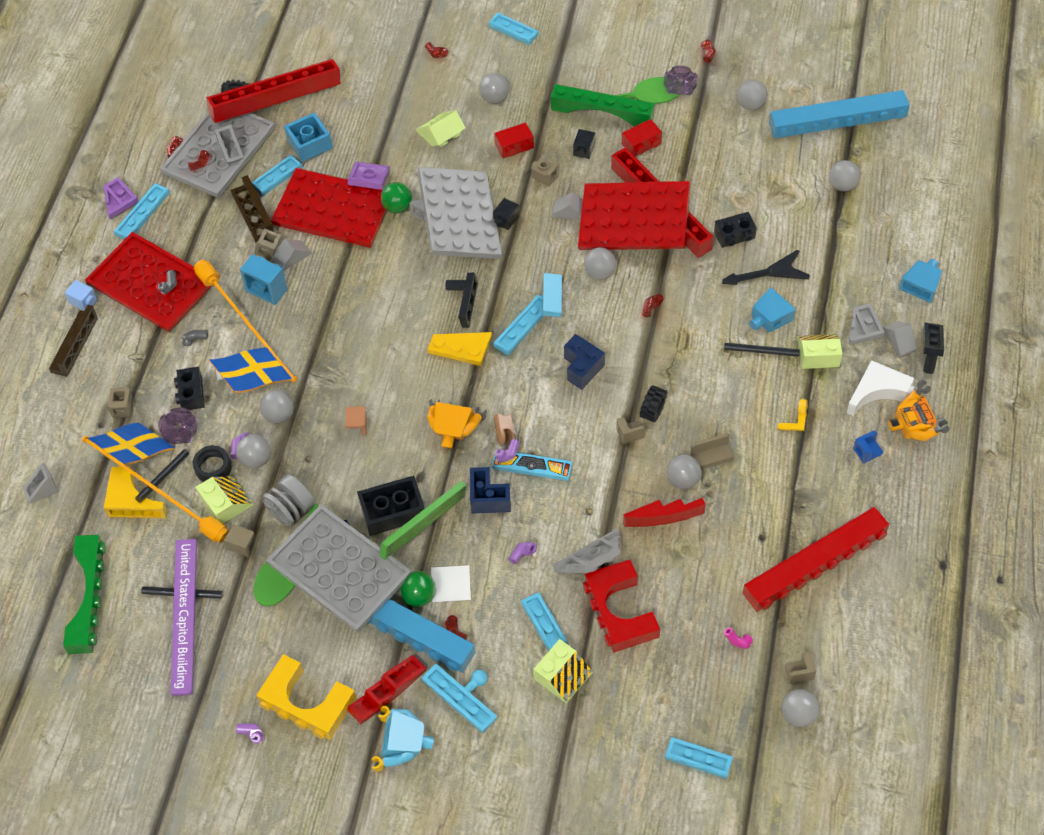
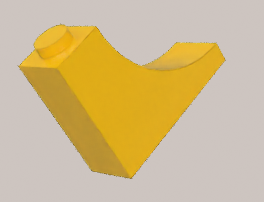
(121, 499)

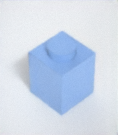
(80, 295)

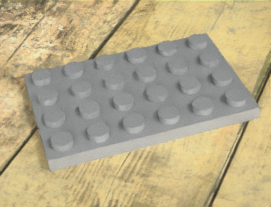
(217, 174)
(459, 213)
(338, 568)

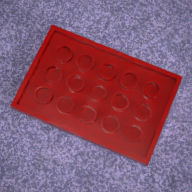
(330, 208)
(634, 215)
(133, 277)

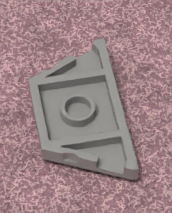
(591, 556)

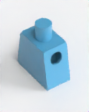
(922, 280)
(771, 312)

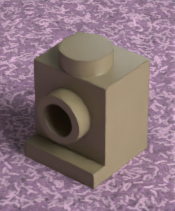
(545, 171)
(267, 244)
(120, 402)

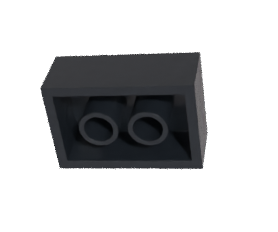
(390, 504)

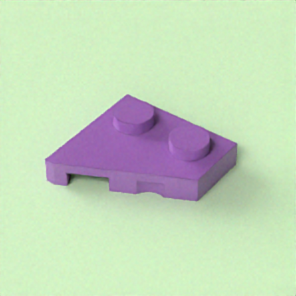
(118, 197)

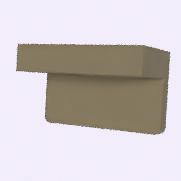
(712, 451)

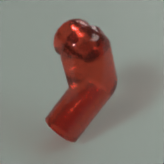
(709, 47)
(436, 52)
(201, 161)
(651, 303)
(452, 626)

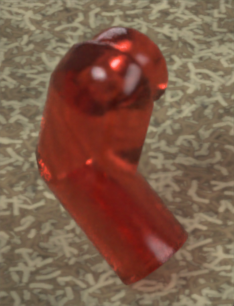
(174, 142)

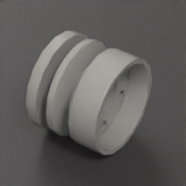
(288, 500)

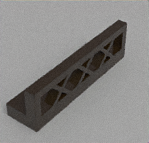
(257, 206)
(74, 341)

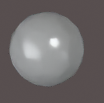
(494, 88)
(752, 94)
(844, 175)
(600, 263)
(276, 406)
(253, 451)
(683, 471)
(800, 708)

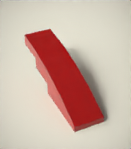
(657, 514)
(387, 689)

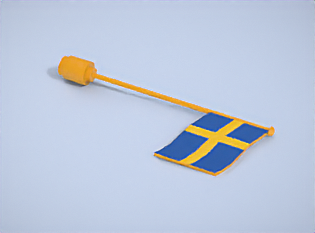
(251, 367)
(136, 443)

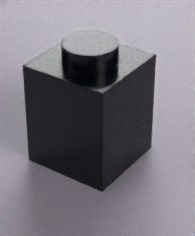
(584, 144)
(506, 214)

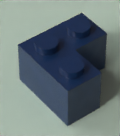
(585, 361)
(487, 496)

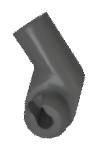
(171, 283)
(194, 334)

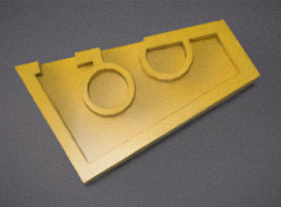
(461, 346)

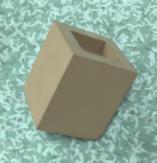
(629, 432)
(239, 540)
(801, 670)

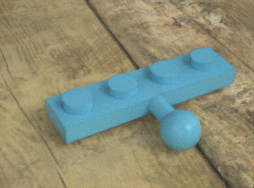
(461, 697)

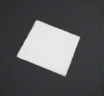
(451, 583)

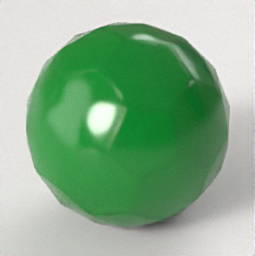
(396, 197)
(418, 589)

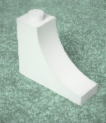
(880, 383)

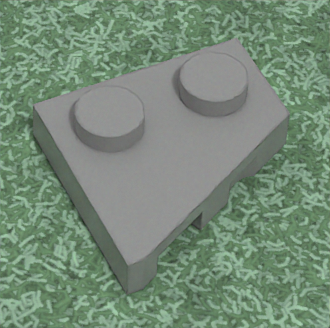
(864, 325)

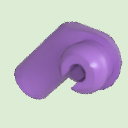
(234, 444)
(510, 453)
(522, 549)
(252, 730)

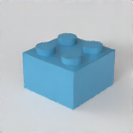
(308, 137)
(264, 279)

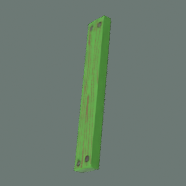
(422, 520)

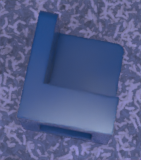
(867, 447)

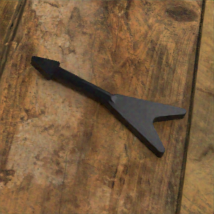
(781, 268)

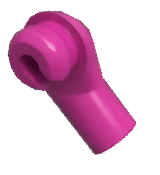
(737, 641)

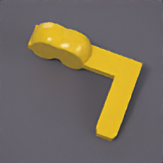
(802, 413)

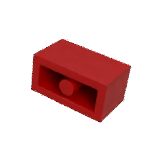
(642, 137)
(514, 140)

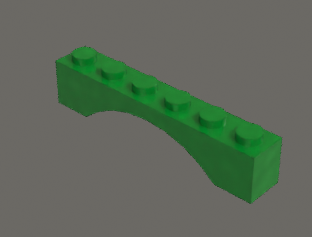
(570, 99)
(80, 631)

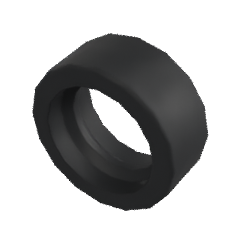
(208, 452)

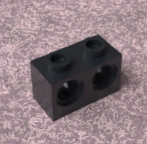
(735, 229)
(192, 388)

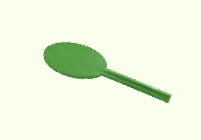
(651, 91)
(270, 585)

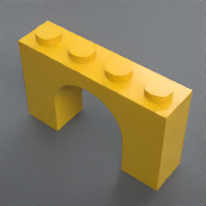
(323, 719)

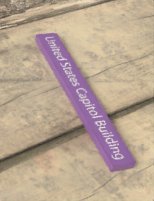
(184, 618)

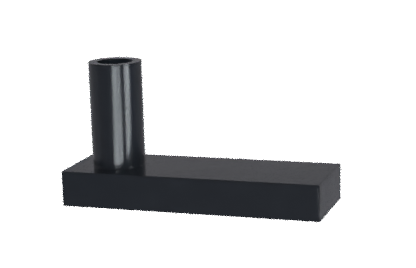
(469, 290)
(932, 345)

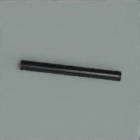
(762, 349)
(162, 475)
(170, 592)

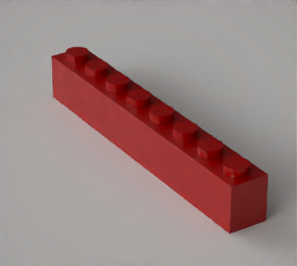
(273, 90)
(630, 169)
(815, 559)

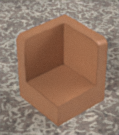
(356, 418)

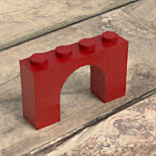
(619, 632)

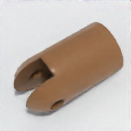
(504, 428)

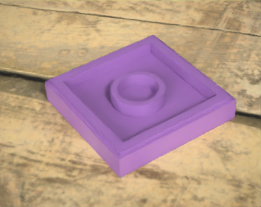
(368, 175)

